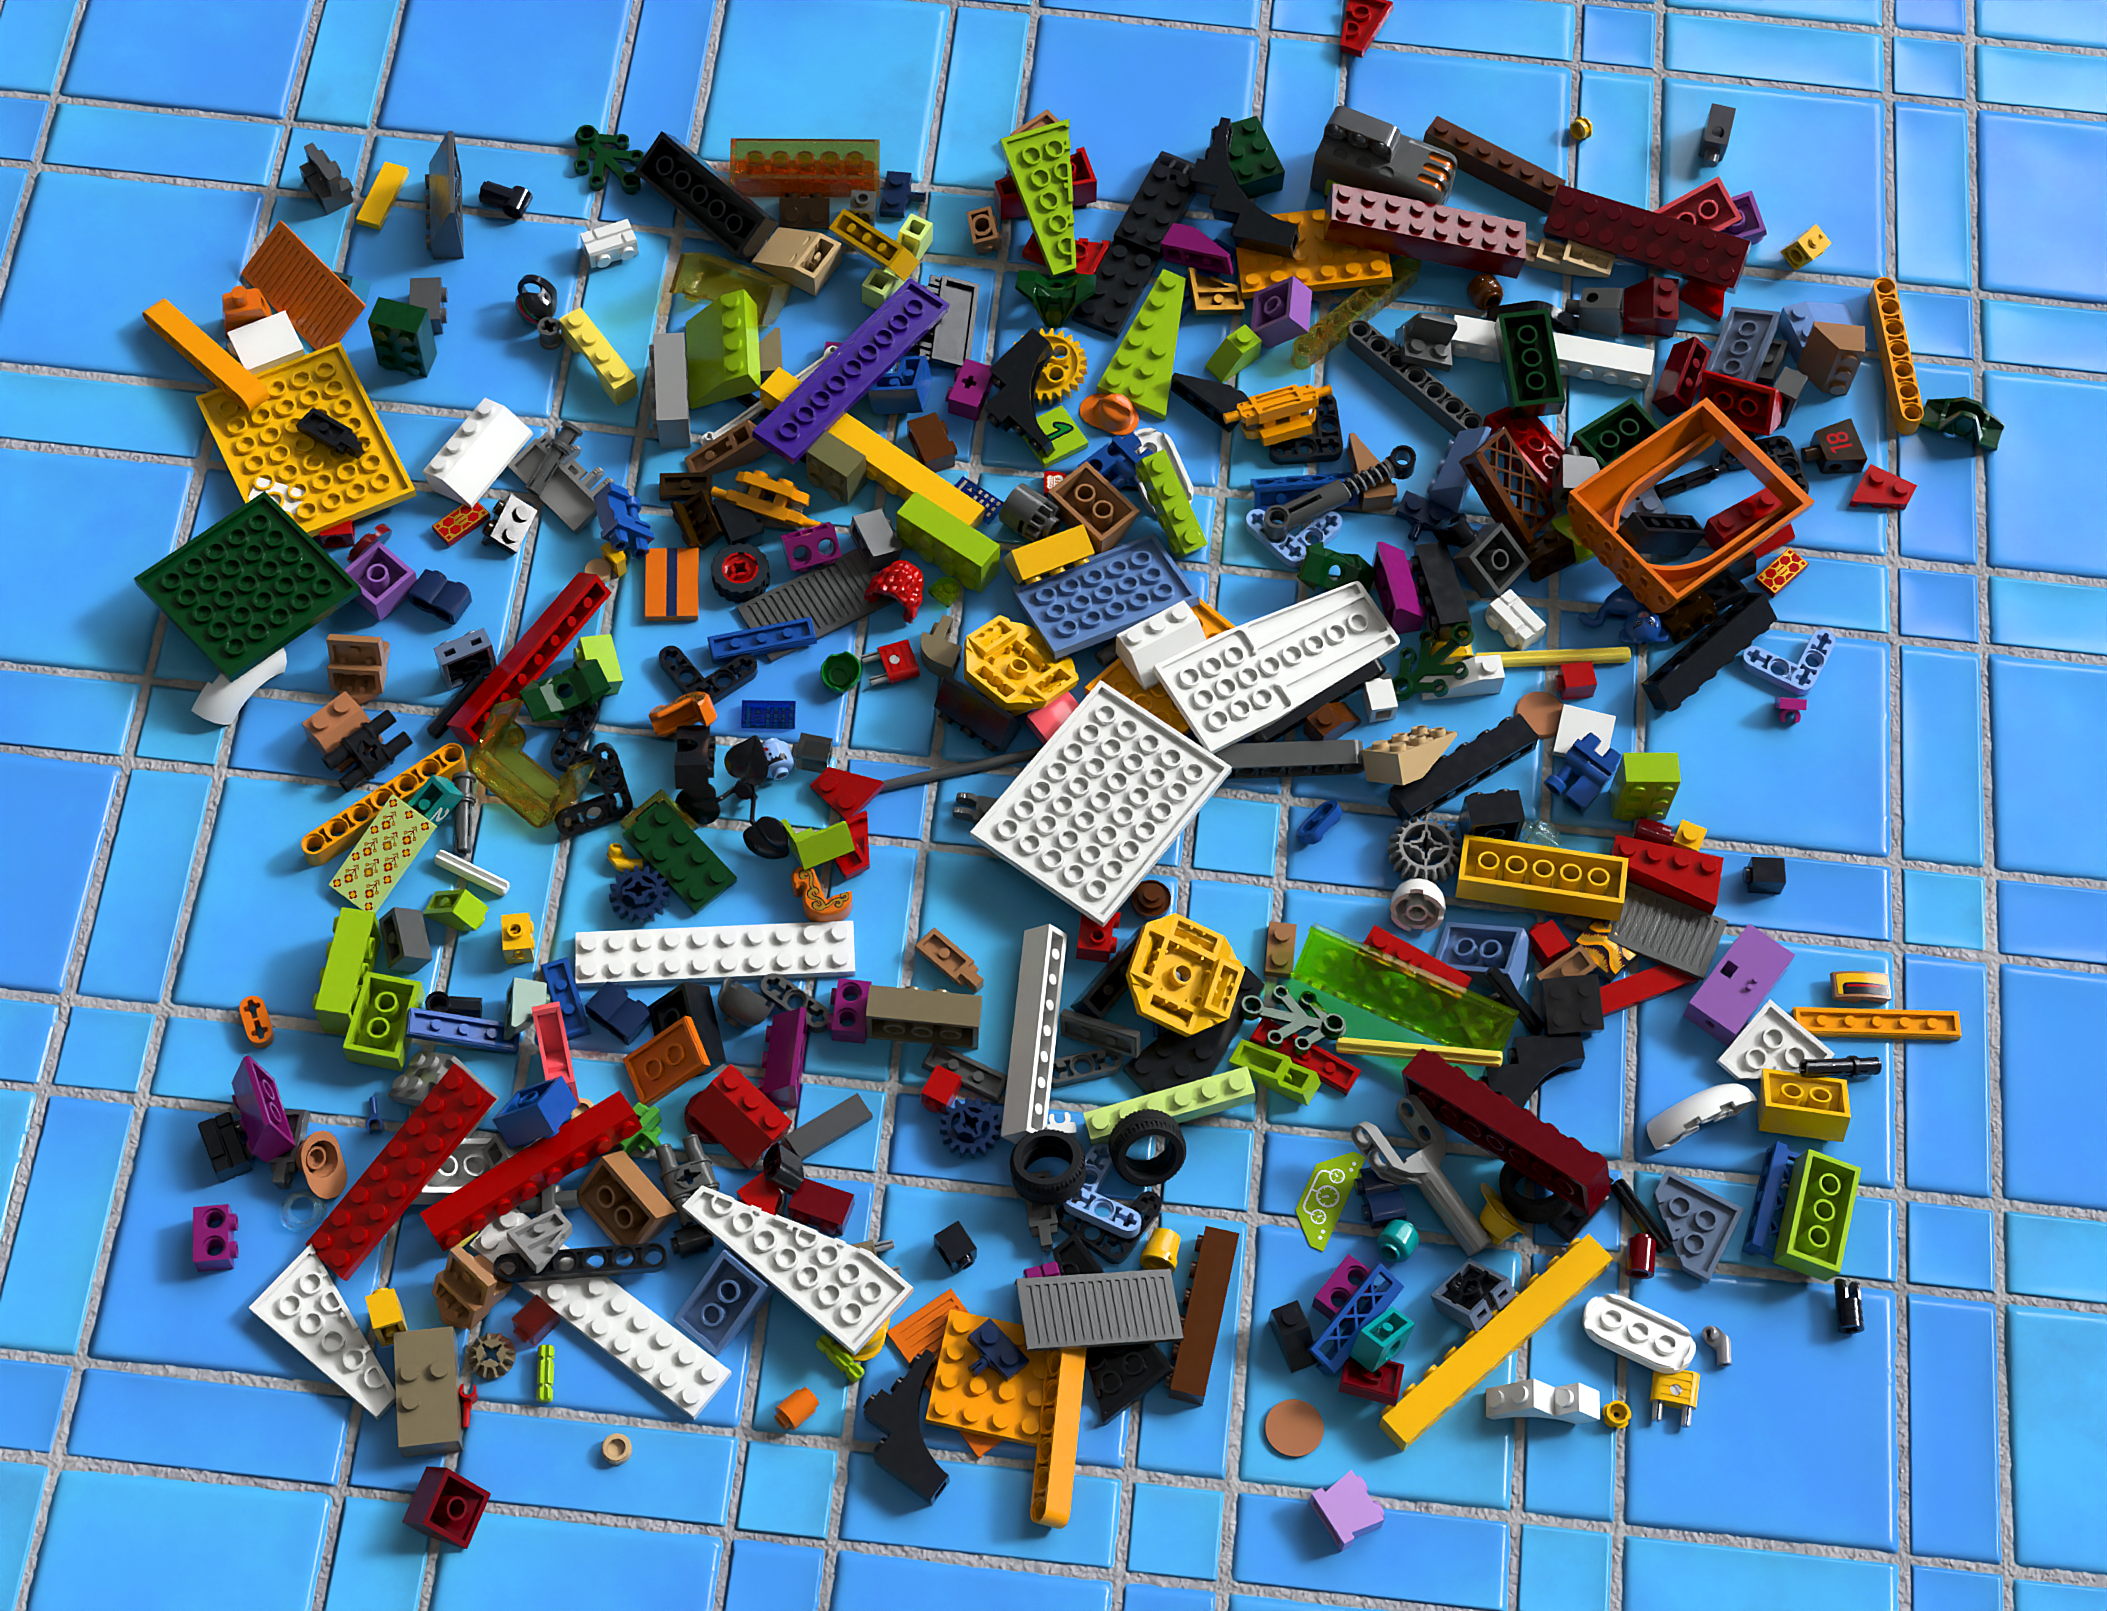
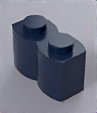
(439, 596)
(618, 1012)
(1380, 1198)

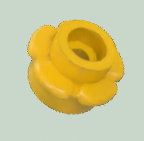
(1581, 128)
(1616, 1407)

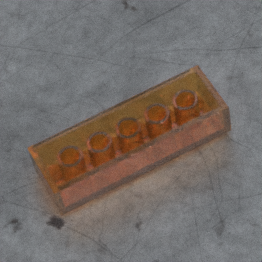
(804, 166)

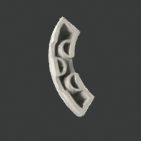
(223, 699)
(1708, 1105)

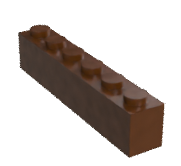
(1495, 164)
(1203, 1315)

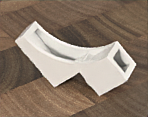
(1533, 1398)

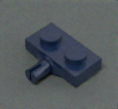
(898, 195)
(1420, 513)
(995, 1352)

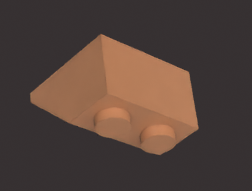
(332, 723)

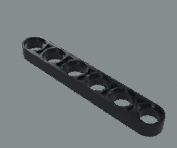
(1330, 695)
(581, 1269)

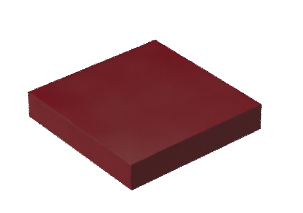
(1379, 1386)

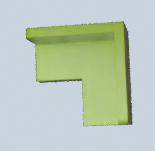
(821, 846)

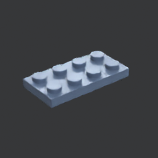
(1744, 343)

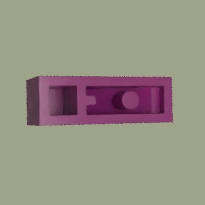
(1192, 248)

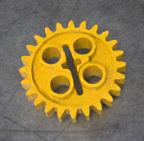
(1074, 362)

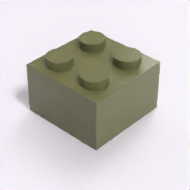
(836, 468)

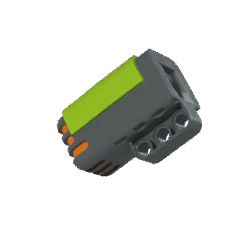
(1380, 159)

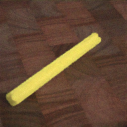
(1562, 656)
(1410, 1050)

